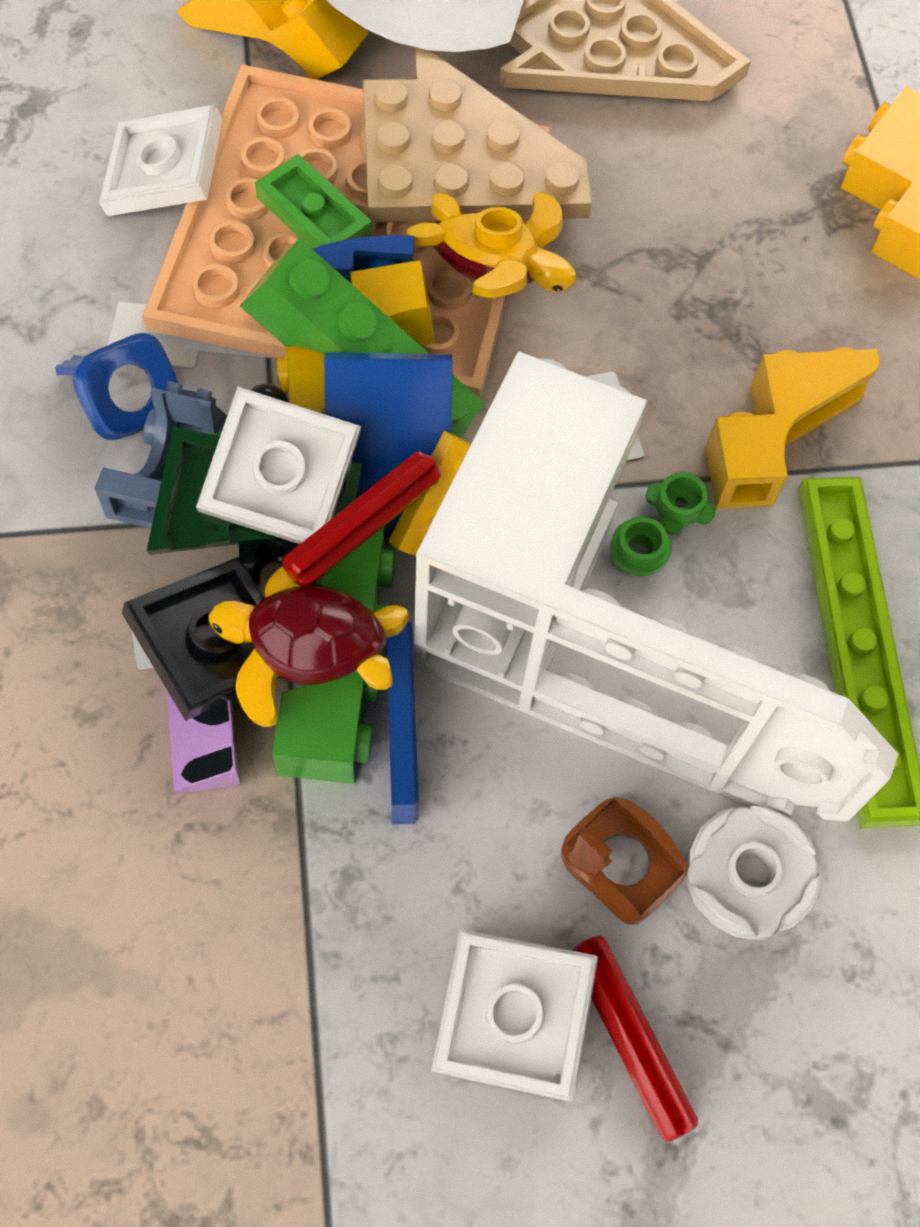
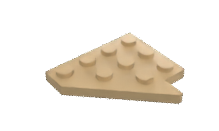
(620, 50)
(460, 142)

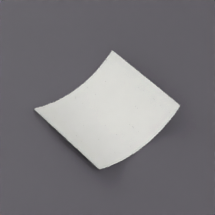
(437, 23)

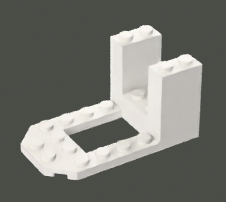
(508, 584)

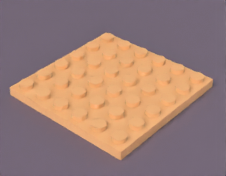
(234, 238)

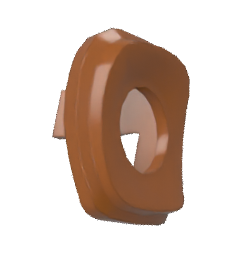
(587, 856)

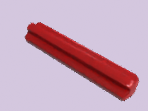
(361, 519)
(638, 1045)

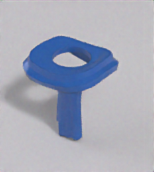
(92, 379)

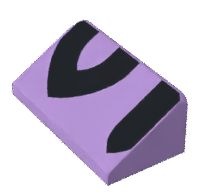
(204, 749)

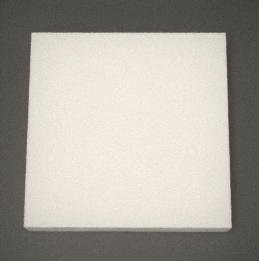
(161, 160)
(278, 467)
(515, 1015)

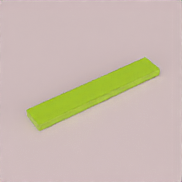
(861, 635)

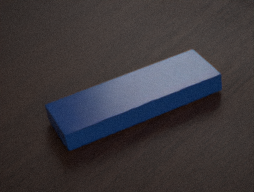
(402, 729)

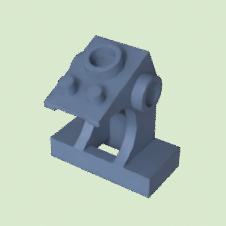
(135, 496)

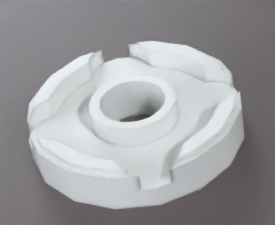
(730, 902)

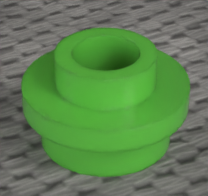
(646, 533)

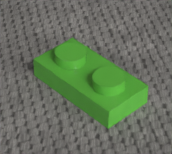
(311, 204)

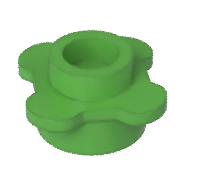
(685, 488)

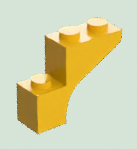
(306, 30)
(887, 176)
(397, 292)
(790, 399)

